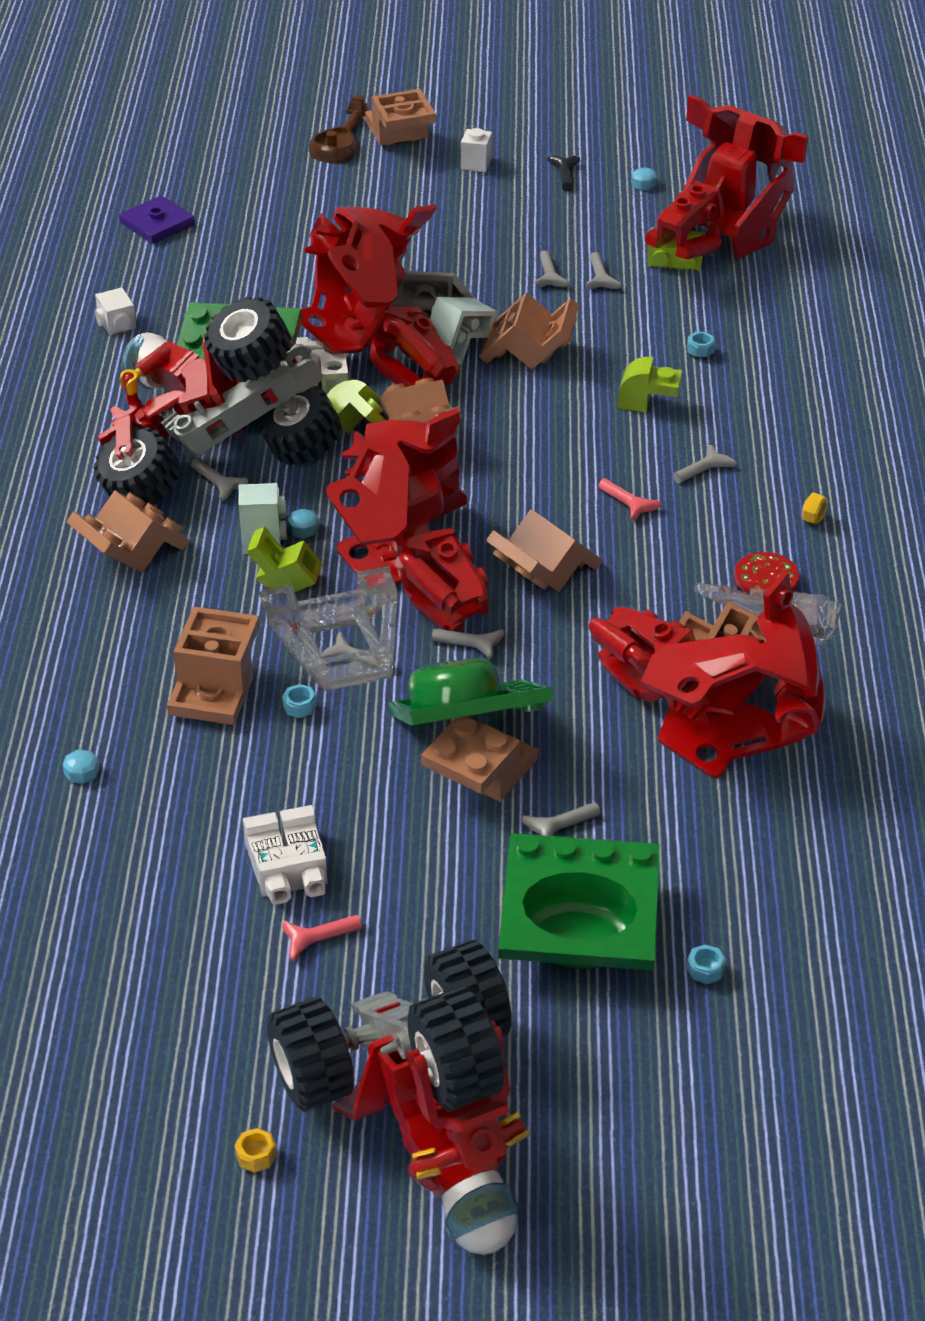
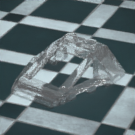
(373, 592)
(819, 612)

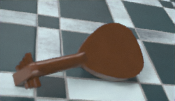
(338, 143)

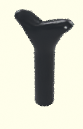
(564, 166)

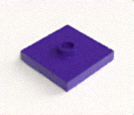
(156, 219)

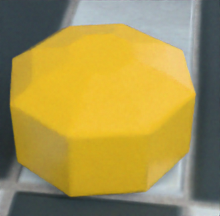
(814, 508)
(255, 1150)

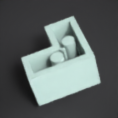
(460, 320)
(261, 507)

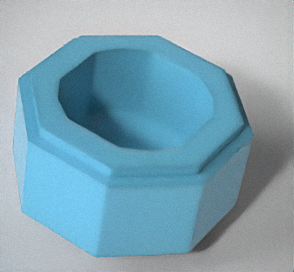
(644, 179)
(701, 344)
(303, 523)
(299, 701)
(81, 766)
(706, 964)

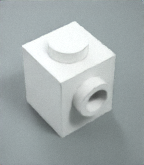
(476, 150)
(115, 311)

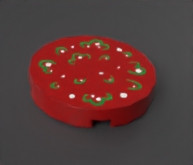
(762, 569)

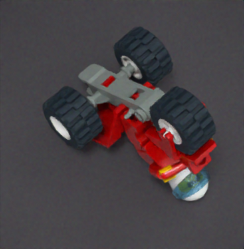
(244, 377)
(438, 1071)

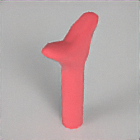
(636, 504)
(304, 937)

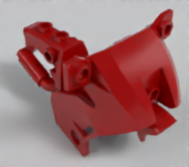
(725, 183)
(367, 262)
(407, 485)
(715, 676)

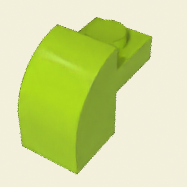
(642, 380)
(353, 402)
(283, 567)

